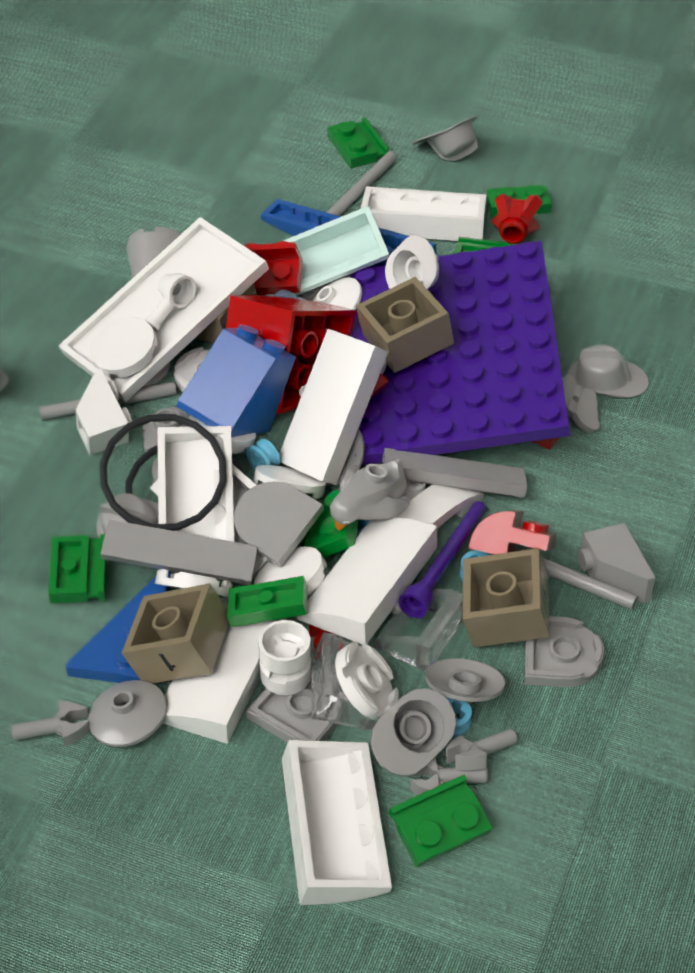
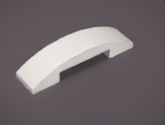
(440, 503)

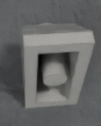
(616, 559)

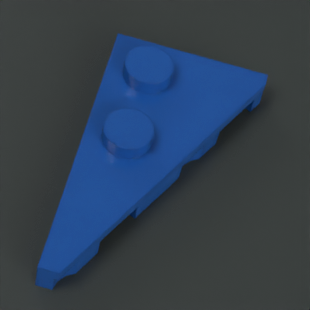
(102, 655)

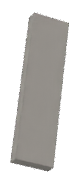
(460, 473)
(179, 552)

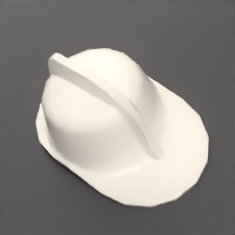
(412, 259)

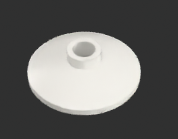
(341, 292)

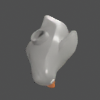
(370, 494)

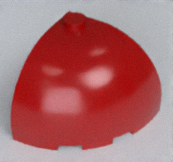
(296, 325)

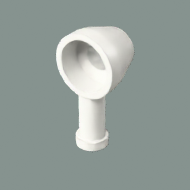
(177, 292)

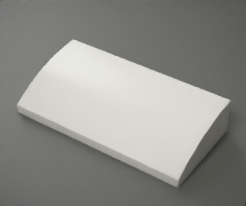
(427, 212)
(332, 406)
(189, 479)
(371, 577)
(215, 701)
(334, 822)

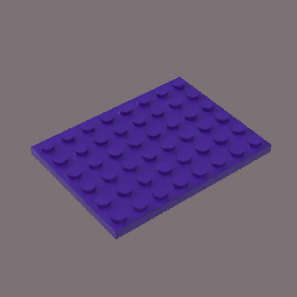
(497, 377)

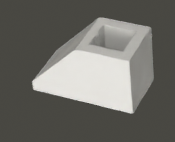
(100, 414)

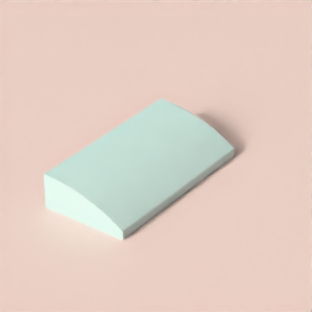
(339, 248)

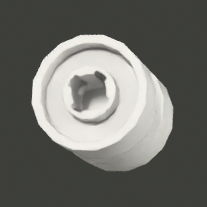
(285, 657)

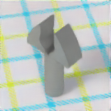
(58, 724)
(473, 755)
(440, 775)

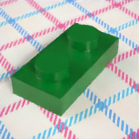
(519, 193)
(267, 601)

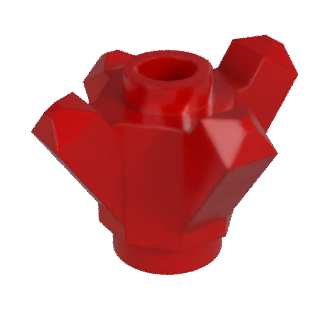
(516, 216)

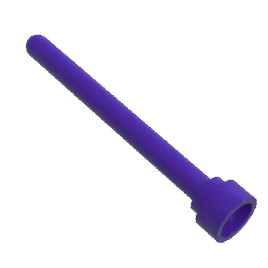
(418, 597)

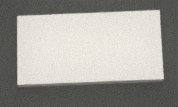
(219, 270)

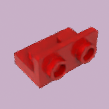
(284, 267)

